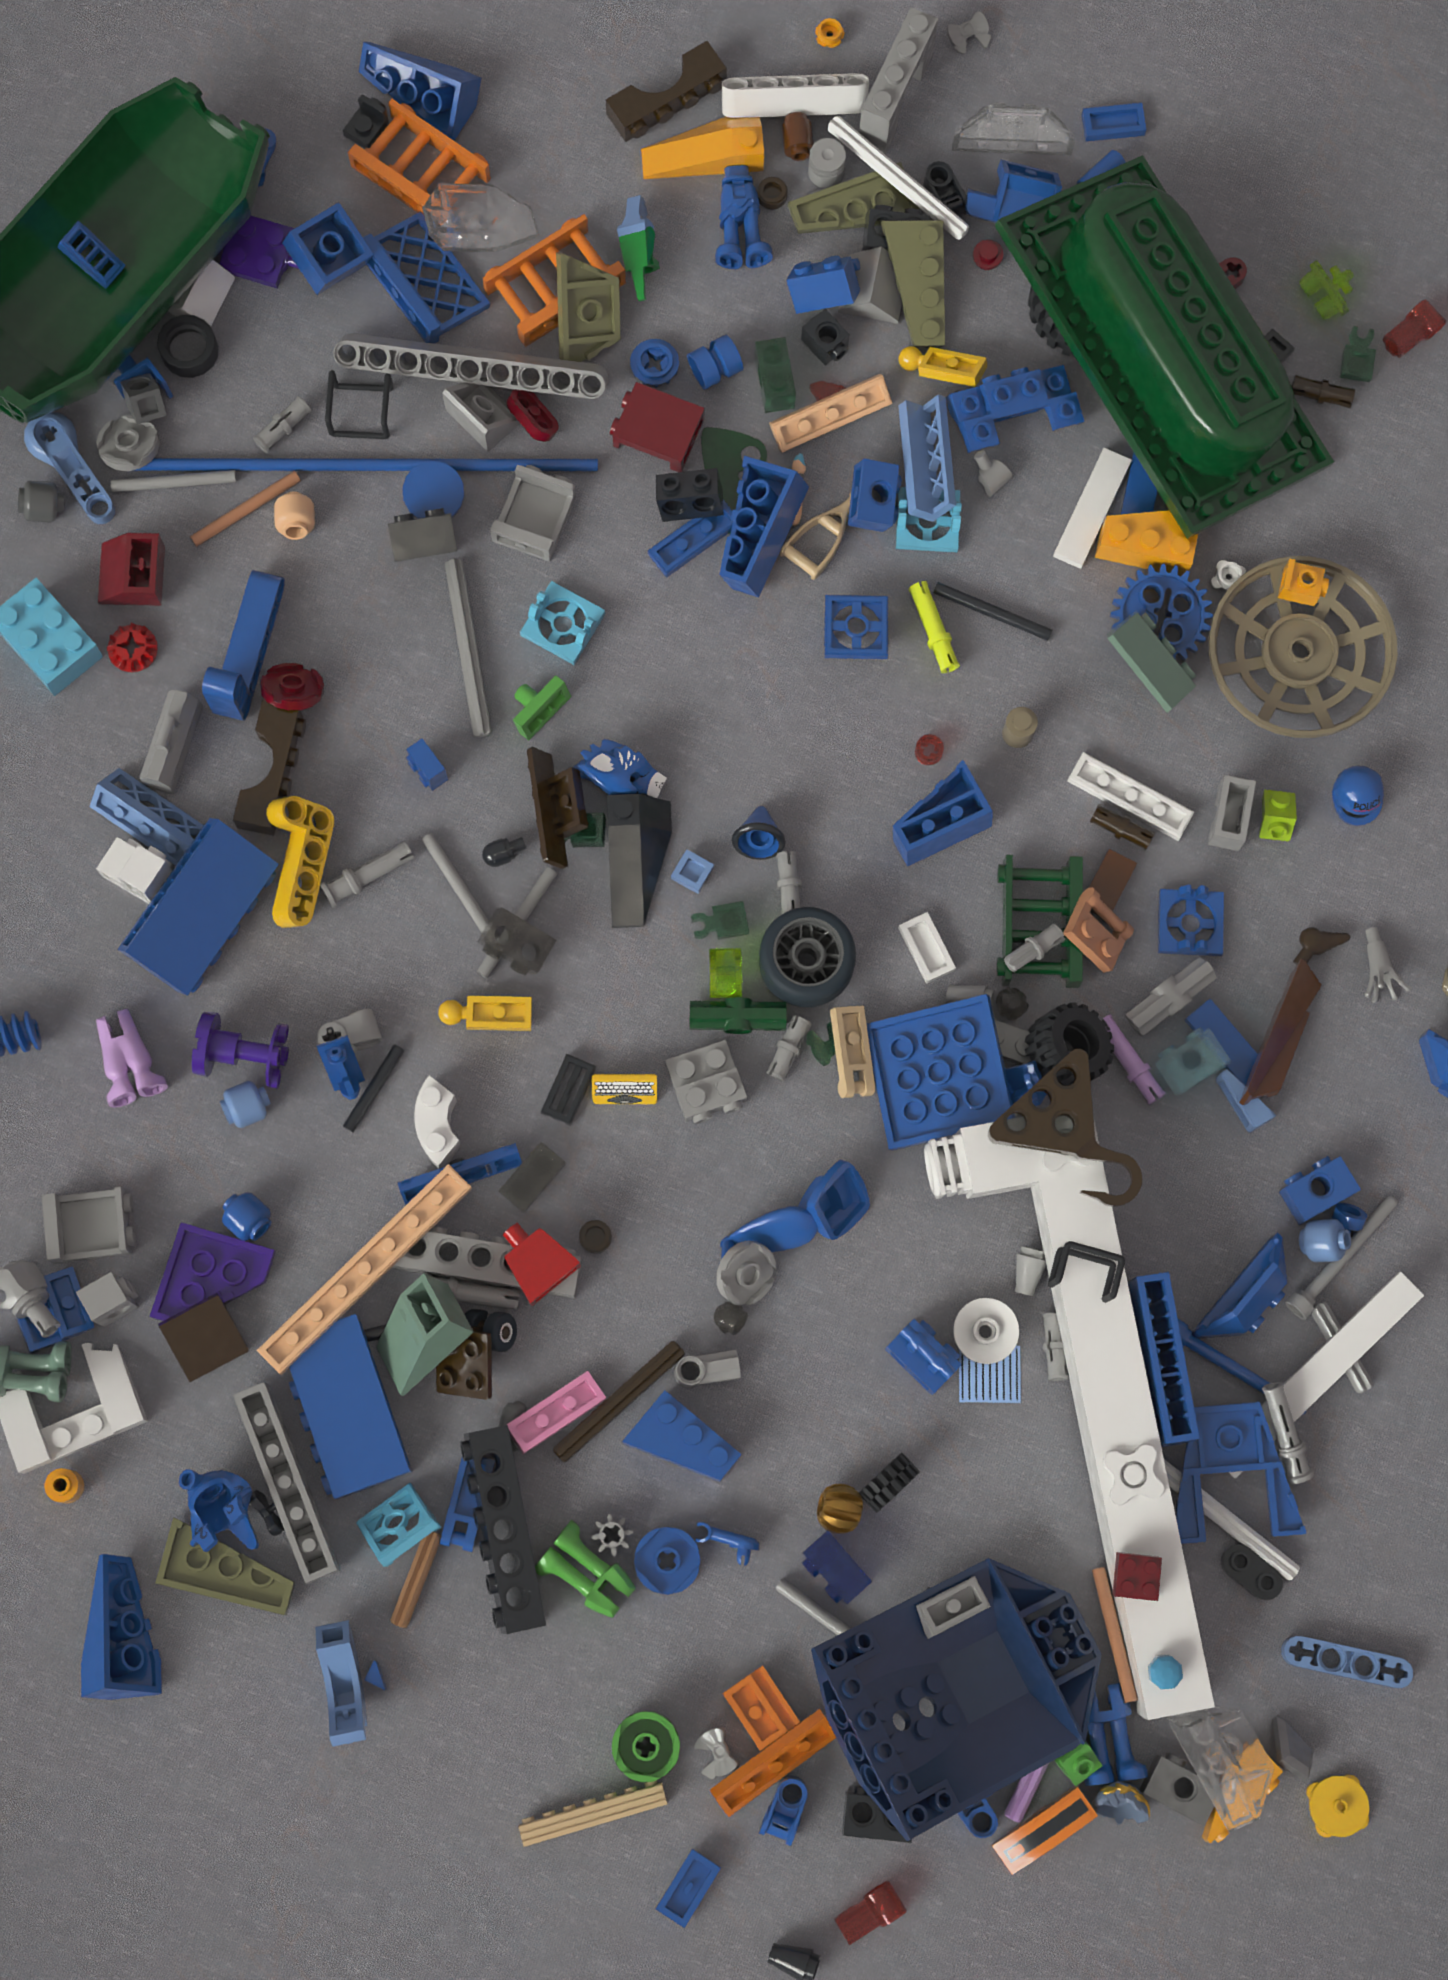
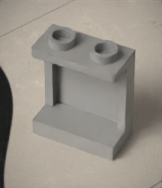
(534, 512)
(88, 1225)

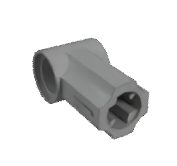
(711, 1368)

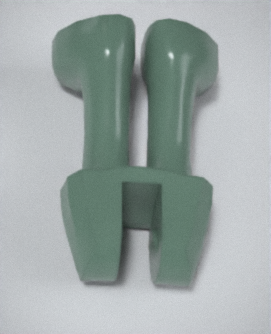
(56, 1363)

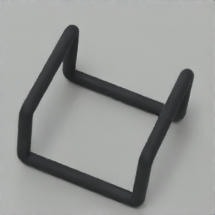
(386, 388)
(1061, 1259)

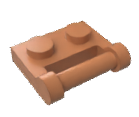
(1092, 936)

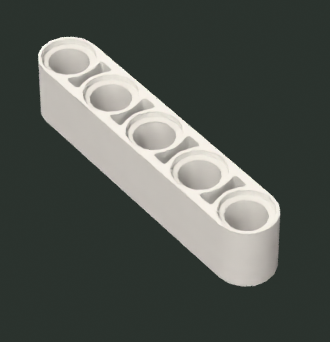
(794, 93)

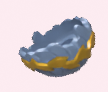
(1121, 1802)

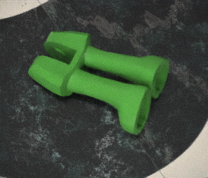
(554, 1563)

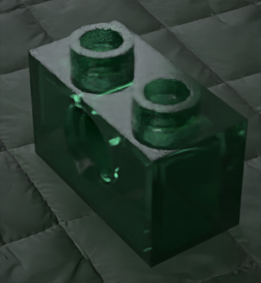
(775, 375)

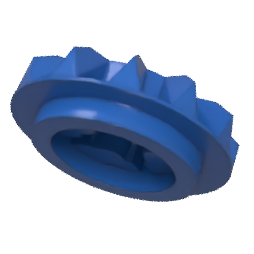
(658, 350)

